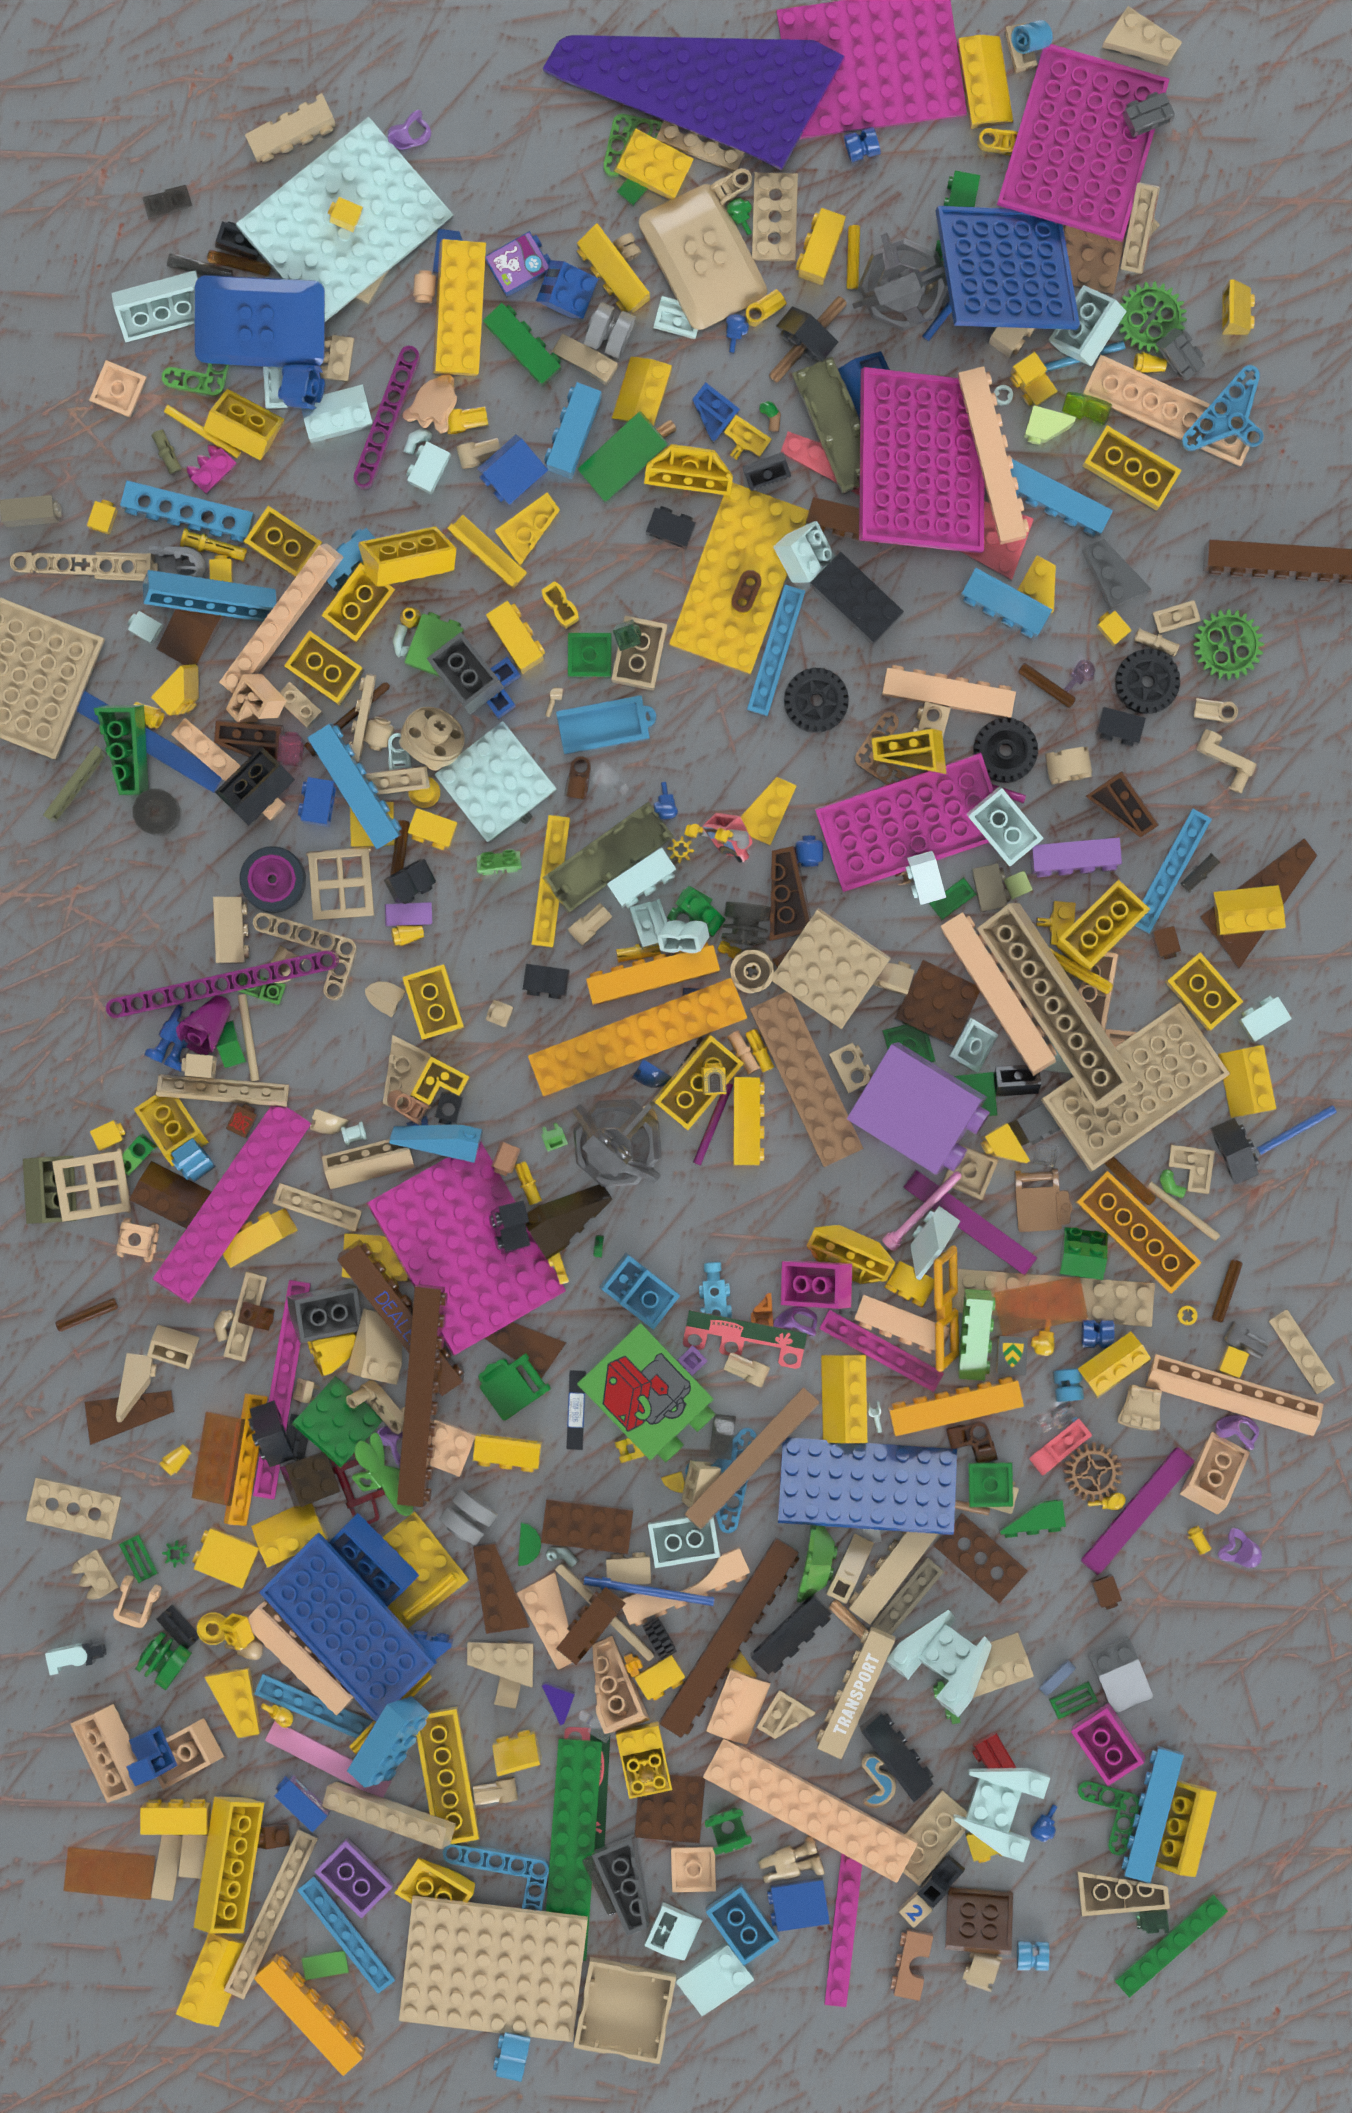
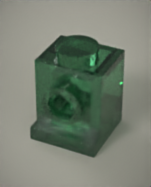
(627, 635)
(1152, 1921)

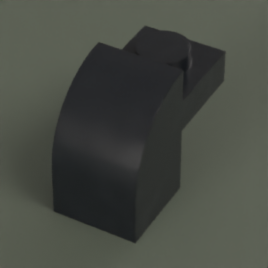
(939, 1881)

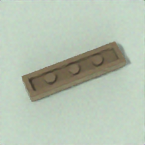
(908, 1597)

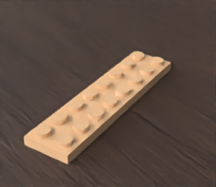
(1160, 406)

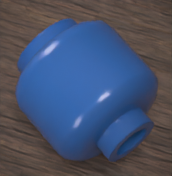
(809, 851)

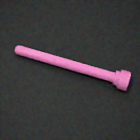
(893, 1239)

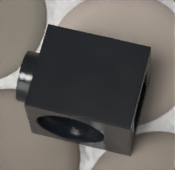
(444, 1099)

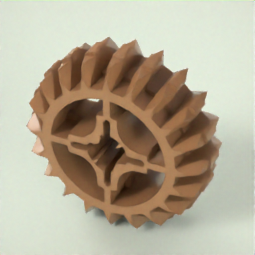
(1098, 1489)

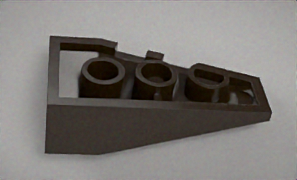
(562, 1218)

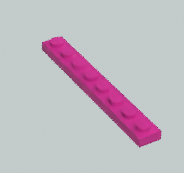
(843, 1932)

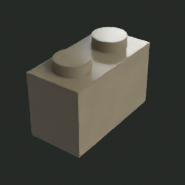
(990, 887)

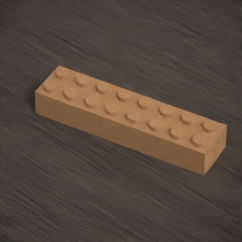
(806, 1078)

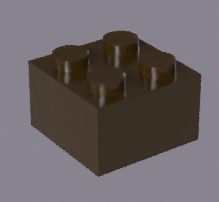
(310, 1479)

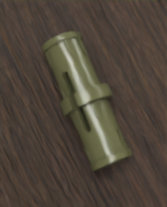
(166, 451)

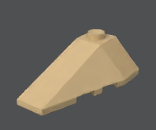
(895, 978)

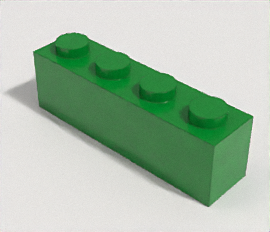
(962, 194)
(522, 344)

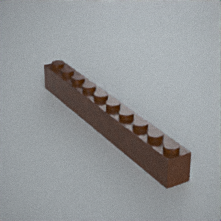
(421, 1395)
(728, 1638)

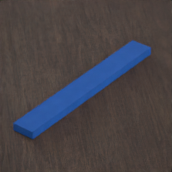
(162, 749)

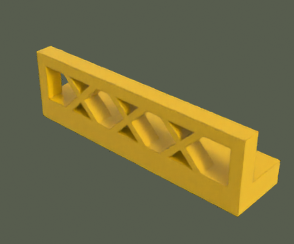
(487, 551)

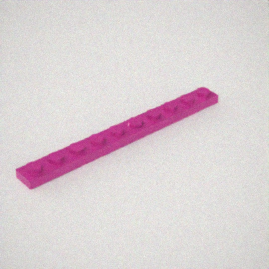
(281, 1388)

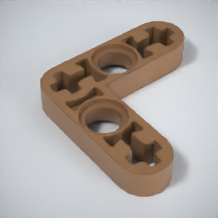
(871, 767)

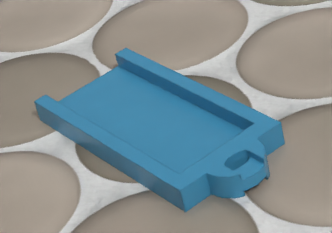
(604, 724)

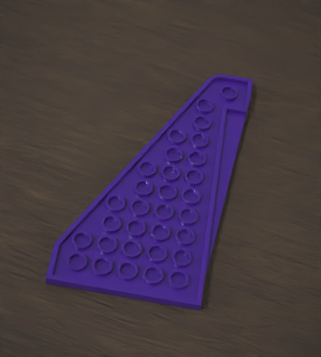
(726, 89)

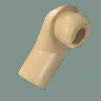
(221, 1322)

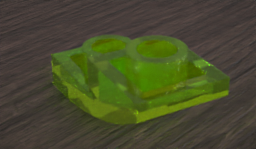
(1085, 405)

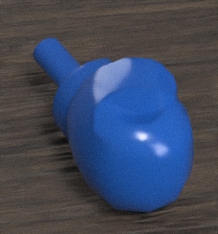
(735, 329)
(666, 804)
(1044, 1828)

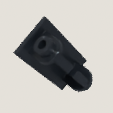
(297, 1439)
(178, 1627)

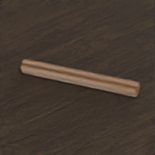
(796, 352)

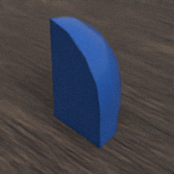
(651, 1075)

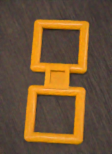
(944, 1308)

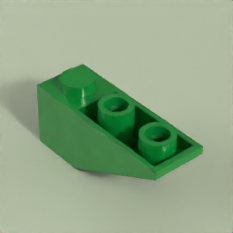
(1039, 1517)

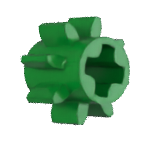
(183, 1554)

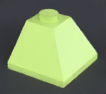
(1046, 424)

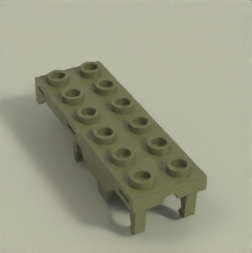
(832, 419)
(607, 857)

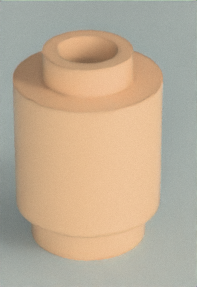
(424, 286)

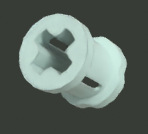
(354, 1133)

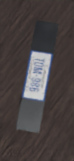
(576, 1406)

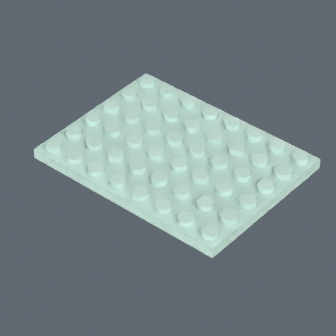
(396, 217)

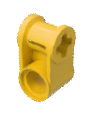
(1000, 141)

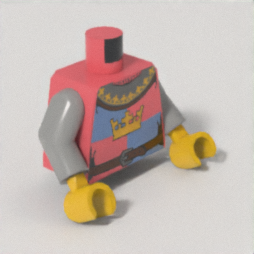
(726, 833)

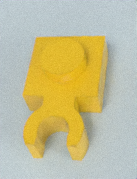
(557, 1262)

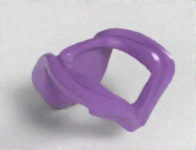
(399, 135)
(787, 1321)
(1229, 1426)
(390, 1439)
(1248, 1554)

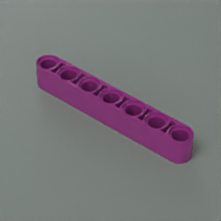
(386, 407)
(973, 1224)
(1137, 1510)

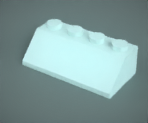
(156, 306)

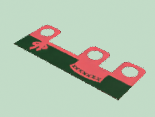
(740, 1331)
(603, 1783)

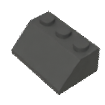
(325, 1312)

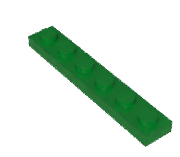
(1171, 1945)

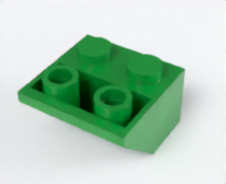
(1084, 1253)

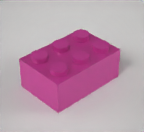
(816, 1284)
(1108, 1744)

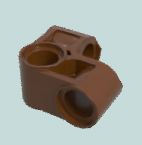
(578, 782)
(982, 1447)

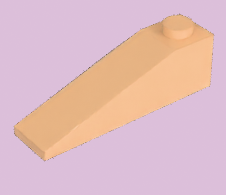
(616, 1695)

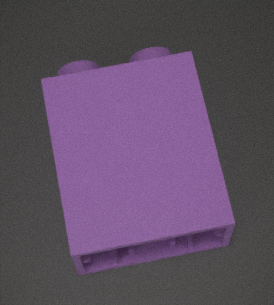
(919, 1109)

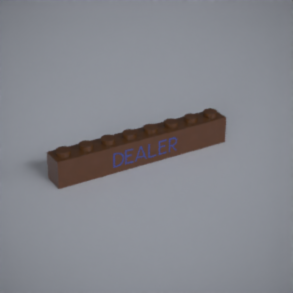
(392, 1305)

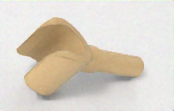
(555, 693)

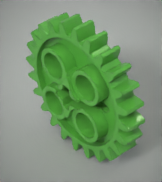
(1135, 306)
(1208, 648)

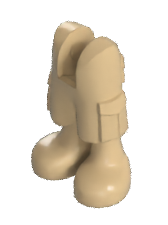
(786, 1863)

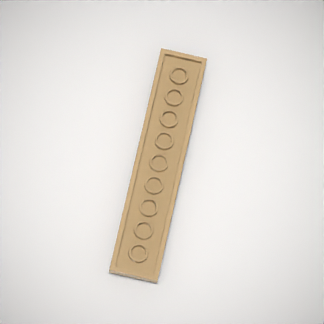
(1104, 1299)

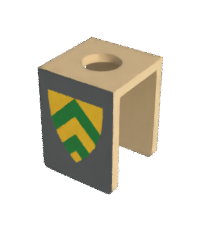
(1011, 1355)

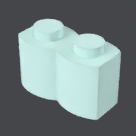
(683, 936)

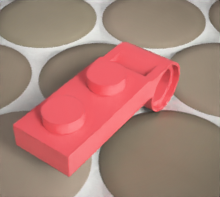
(1060, 1446)

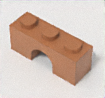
(914, 1944)

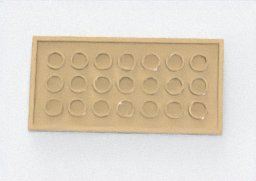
(1171, 1070)

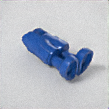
(169, 1035)

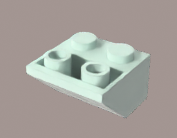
(804, 553)
(672, 1932)

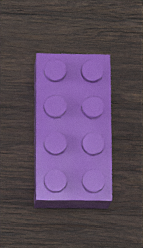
(1075, 856)

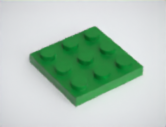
(334, 1424)

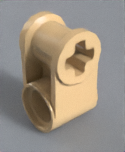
(731, 187)

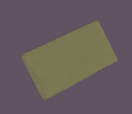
(75, 784)

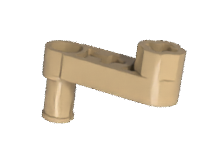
(1210, 746)
(381, 1404)

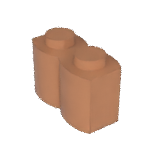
(505, 1158)

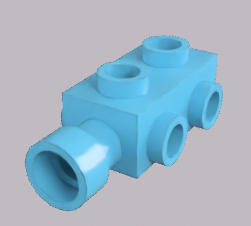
(713, 1281)

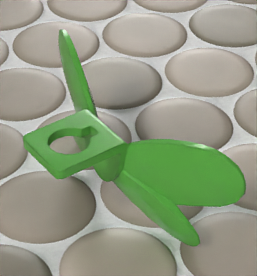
(372, 1458)

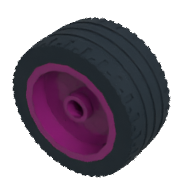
(289, 879)

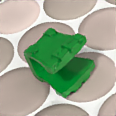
(728, 1841)

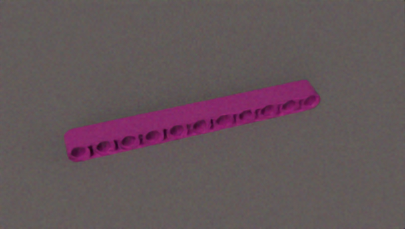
(212, 988)

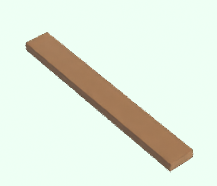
(751, 1458)

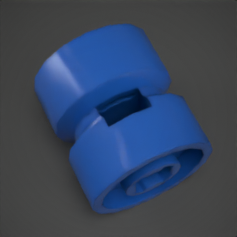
(862, 144)
(1097, 1333)

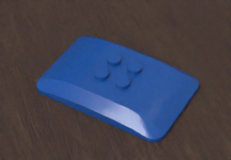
(259, 321)

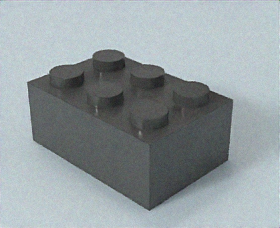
(465, 673)

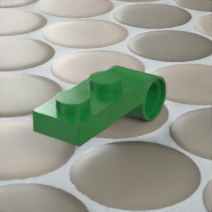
(700, 910)

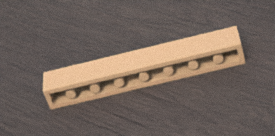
(992, 455)
(283, 615)
(998, 994)
(1234, 1395)

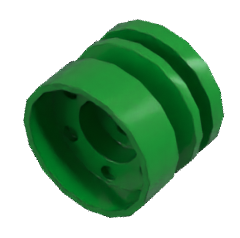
(163, 1660)

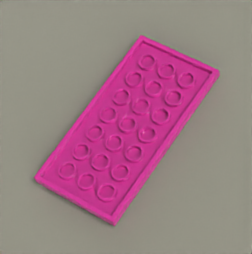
(916, 815)

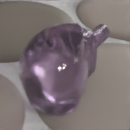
(1082, 672)

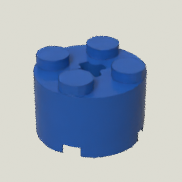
(301, 386)

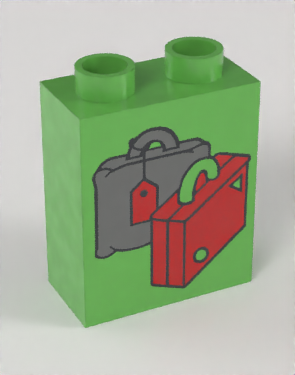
(648, 1394)

